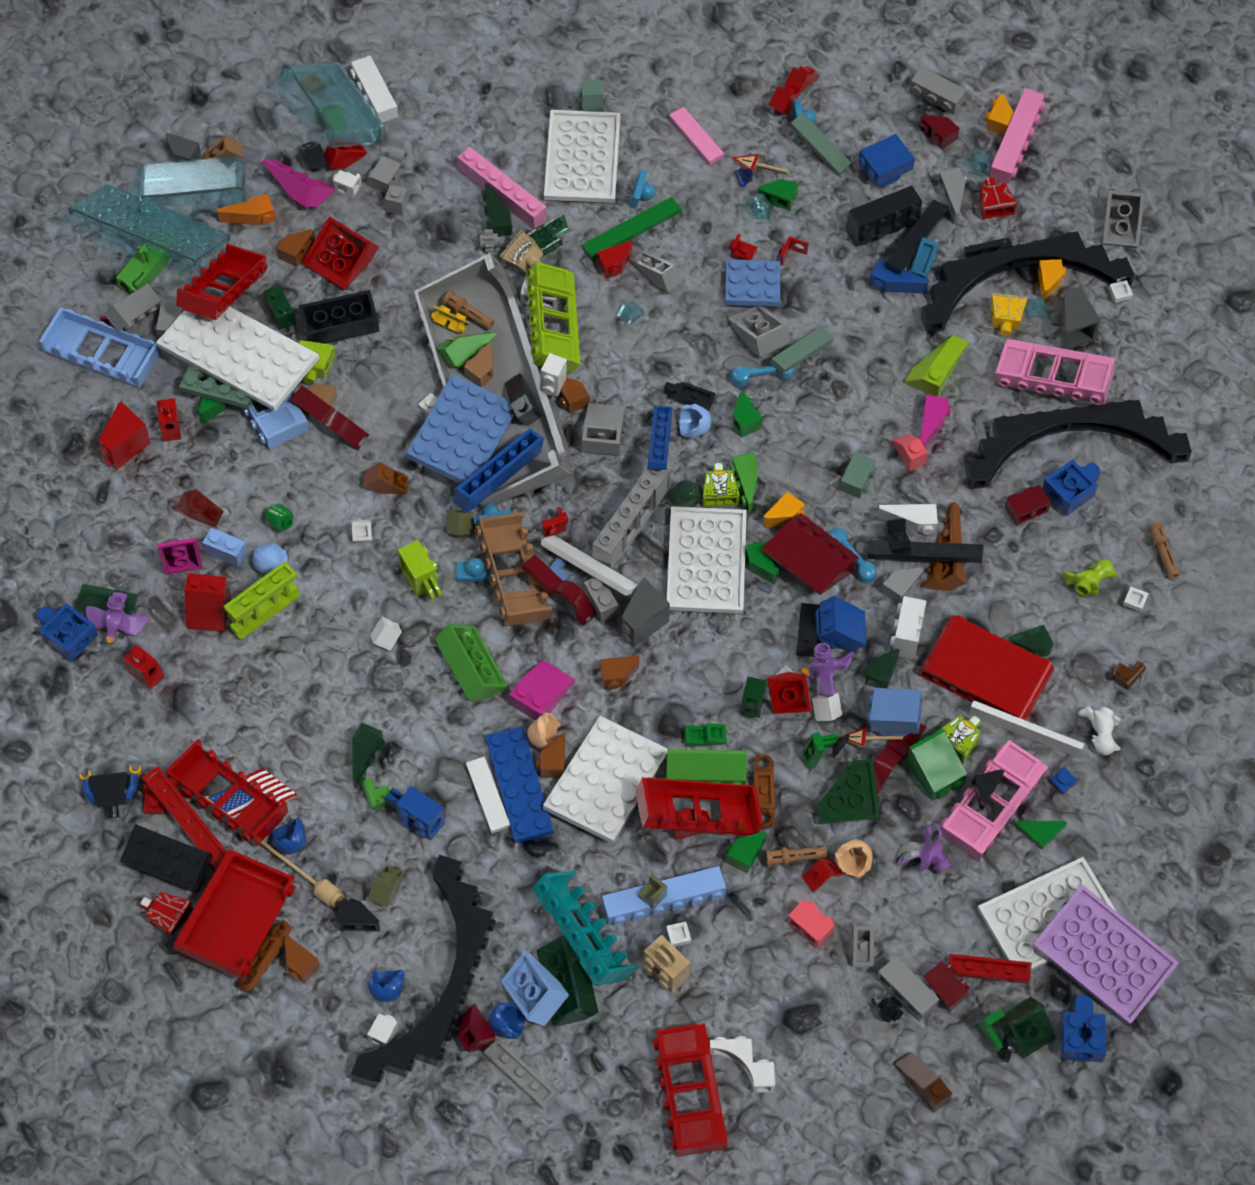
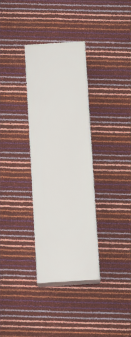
(488, 795)

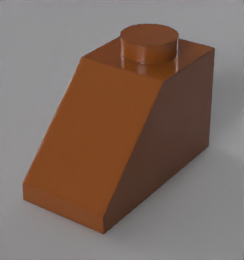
(295, 246)
(618, 671)
(553, 759)
(299, 961)

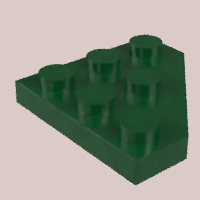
(851, 796)

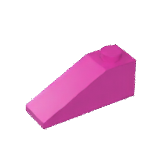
(934, 417)

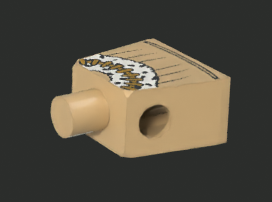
(522, 252)

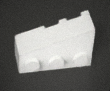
(908, 626)

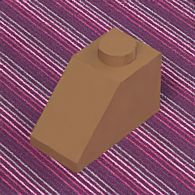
(224, 148)

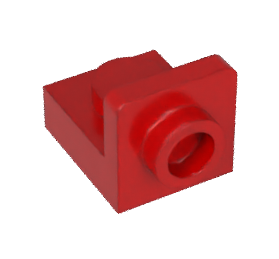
(742, 250)
(151, 803)

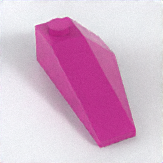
(298, 185)

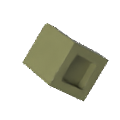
(460, 522)
(653, 892)

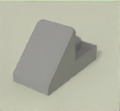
(863, 945)

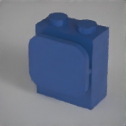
(886, 160)
(841, 624)

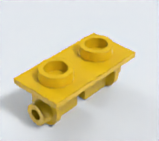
(443, 315)

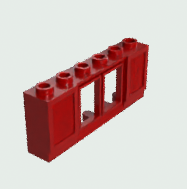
(235, 264)
(196, 770)
(736, 802)
(696, 1130)

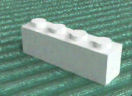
(374, 88)

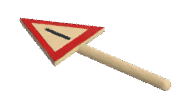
(751, 161)
(859, 737)

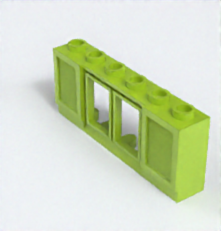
(561, 284)

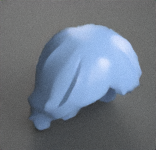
(694, 421)
(268, 557)

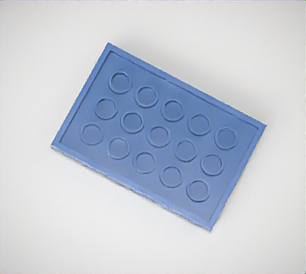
(461, 430)

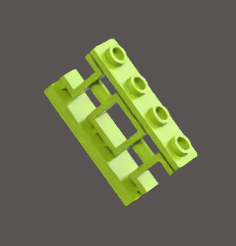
(262, 600)

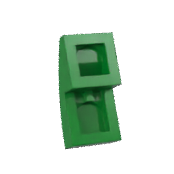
(706, 735)

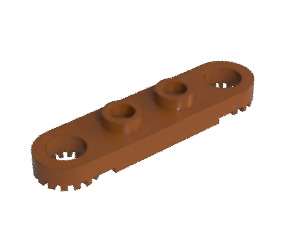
(765, 788)
(264, 956)

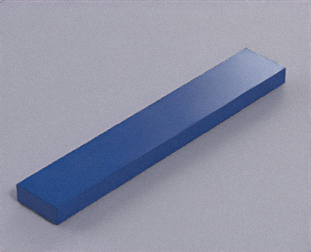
(660, 437)

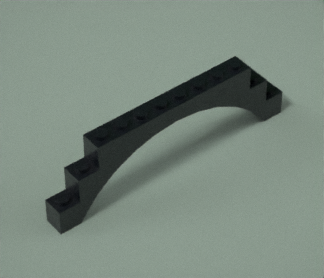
(966, 273)
(1117, 418)
(430, 1036)

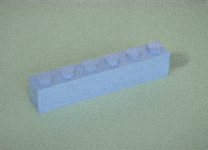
(681, 891)

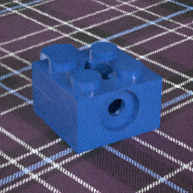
(1072, 486)
(66, 630)
(417, 812)
(1083, 1032)

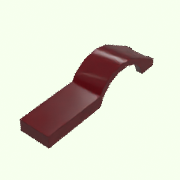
(329, 416)
(554, 584)
(892, 755)

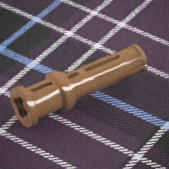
(460, 308)
(1161, 543)
(819, 852)

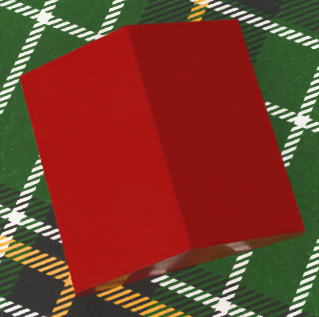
(789, 693)

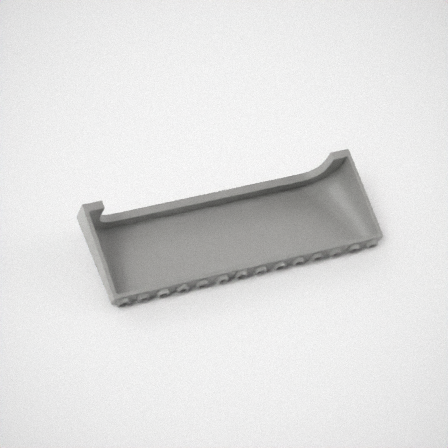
(489, 291)

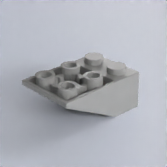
(603, 429)

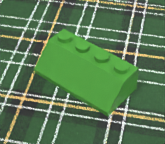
(470, 662)
(707, 765)

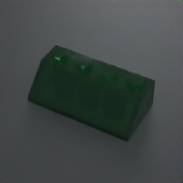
(564, 965)

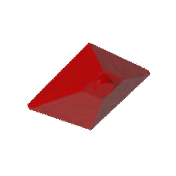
(339, 253)

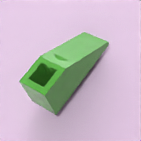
(459, 348)
(745, 470)

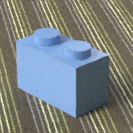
(224, 547)

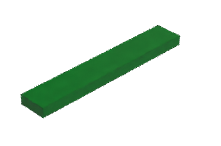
(632, 227)

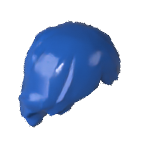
(289, 838)
(386, 985)
(507, 1020)

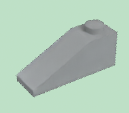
(952, 187)
(657, 270)

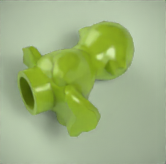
(1088, 580)

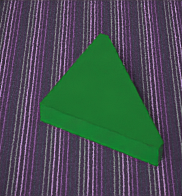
(1041, 831)

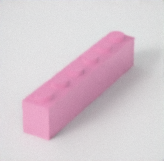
(1017, 136)
(512, 195)

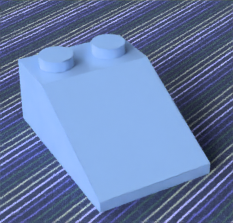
(534, 989)

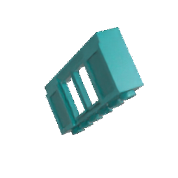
(560, 901)

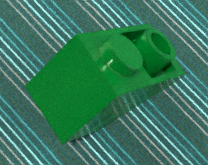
(210, 408)
(745, 416)
(760, 562)

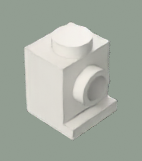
(347, 183)

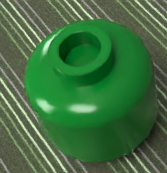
(279, 517)

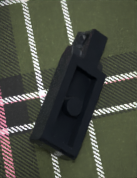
(988, 246)
(690, 394)

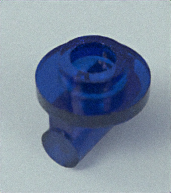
(744, 176)

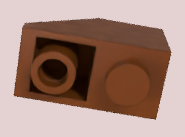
(573, 395)
(385, 480)

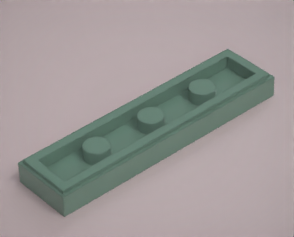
(820, 144)
(802, 350)

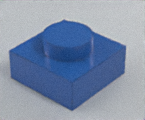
(1063, 780)

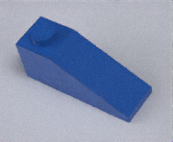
(890, 281)

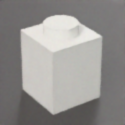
(383, 1030)

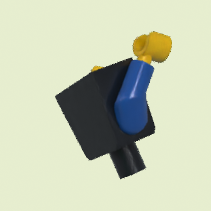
(111, 789)

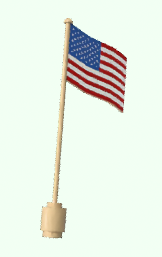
(240, 800)

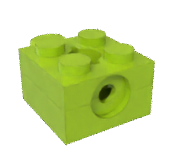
(419, 569)

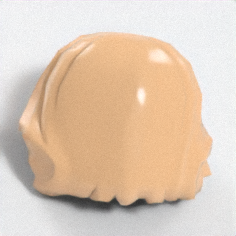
(543, 730)
(854, 858)

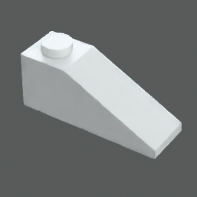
(918, 517)

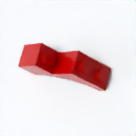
(795, 84)

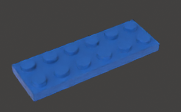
(519, 784)

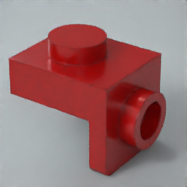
(555, 525)

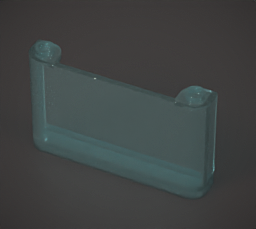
(338, 102)
(191, 178)

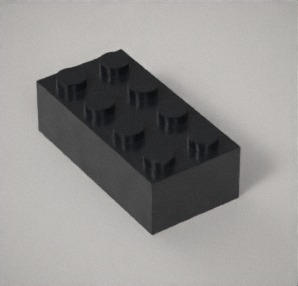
(883, 216)
(339, 317)
(166, 858)

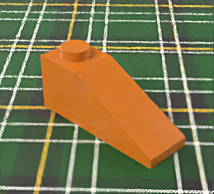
(253, 212)

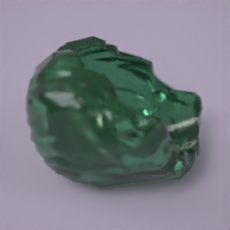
(685, 493)

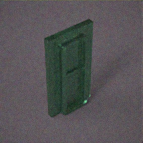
(98, 597)

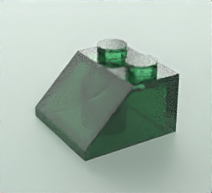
(1028, 1026)

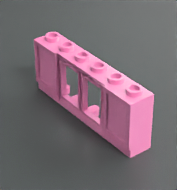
(1090, 384)
(973, 831)

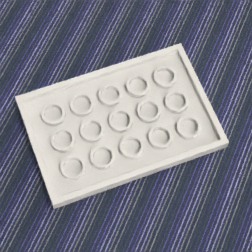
(582, 156)
(706, 560)
(603, 779)
(1026, 911)

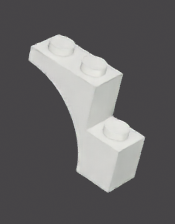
(740, 1051)

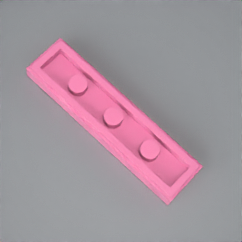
(696, 135)

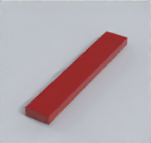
(184, 815)

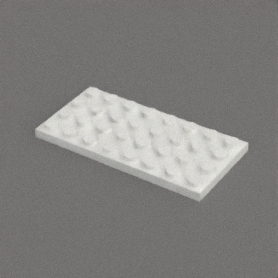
(240, 354)

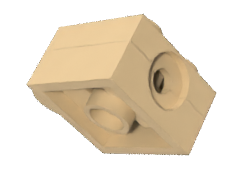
(666, 964)

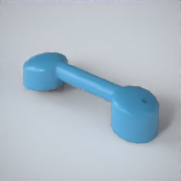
(741, 374)
(866, 570)

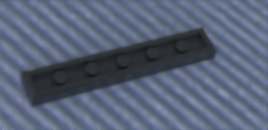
(922, 228)
(927, 551)

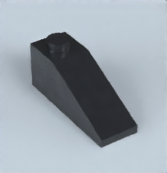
(522, 400)
(807, 630)

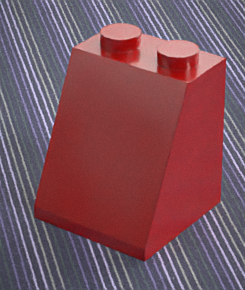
(123, 437)
(205, 601)

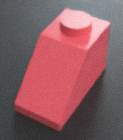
(911, 451)

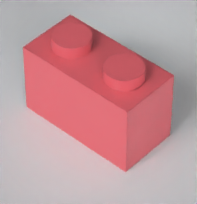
(811, 923)

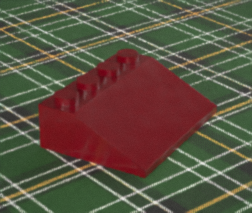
(811, 554)

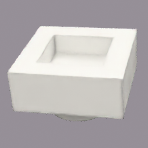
(1120, 291)
(427, 403)
(361, 530)
(1135, 599)
(678, 934)

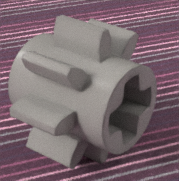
(489, 240)

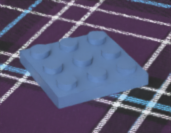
(752, 283)

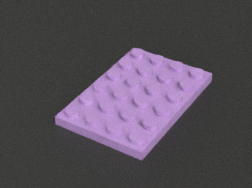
(1105, 954)

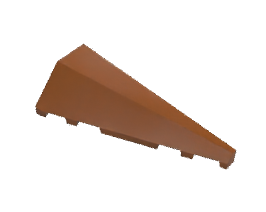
(942, 574)

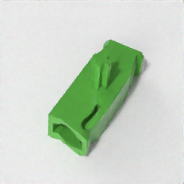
(141, 269)

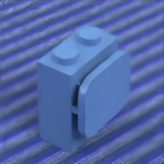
(895, 711)

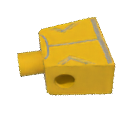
(1007, 312)

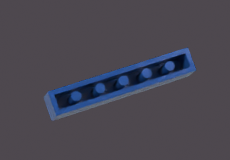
(498, 470)

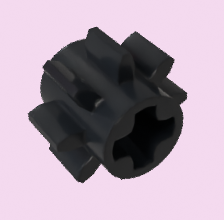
(890, 1009)

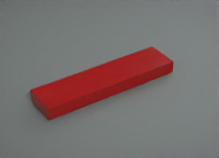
(991, 968)

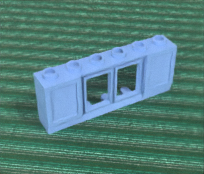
(68, 332)
(278, 425)

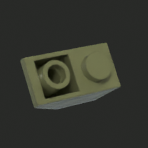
(386, 885)

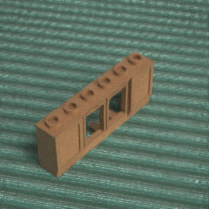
(506, 535)

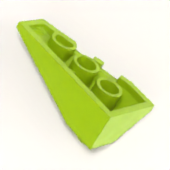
(936, 368)

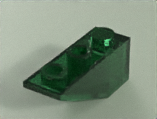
(497, 212)
(365, 745)

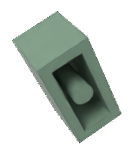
(590, 96)
(857, 475)

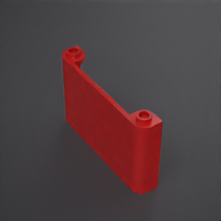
(986, 668)
(235, 914)

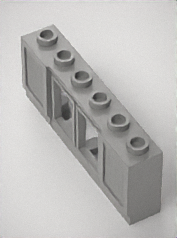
(613, 539)

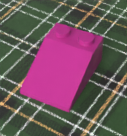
(180, 555)
(540, 690)

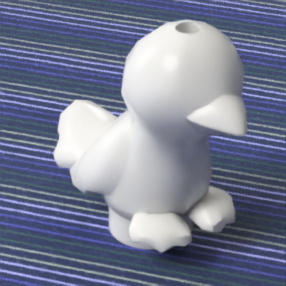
(1103, 723)

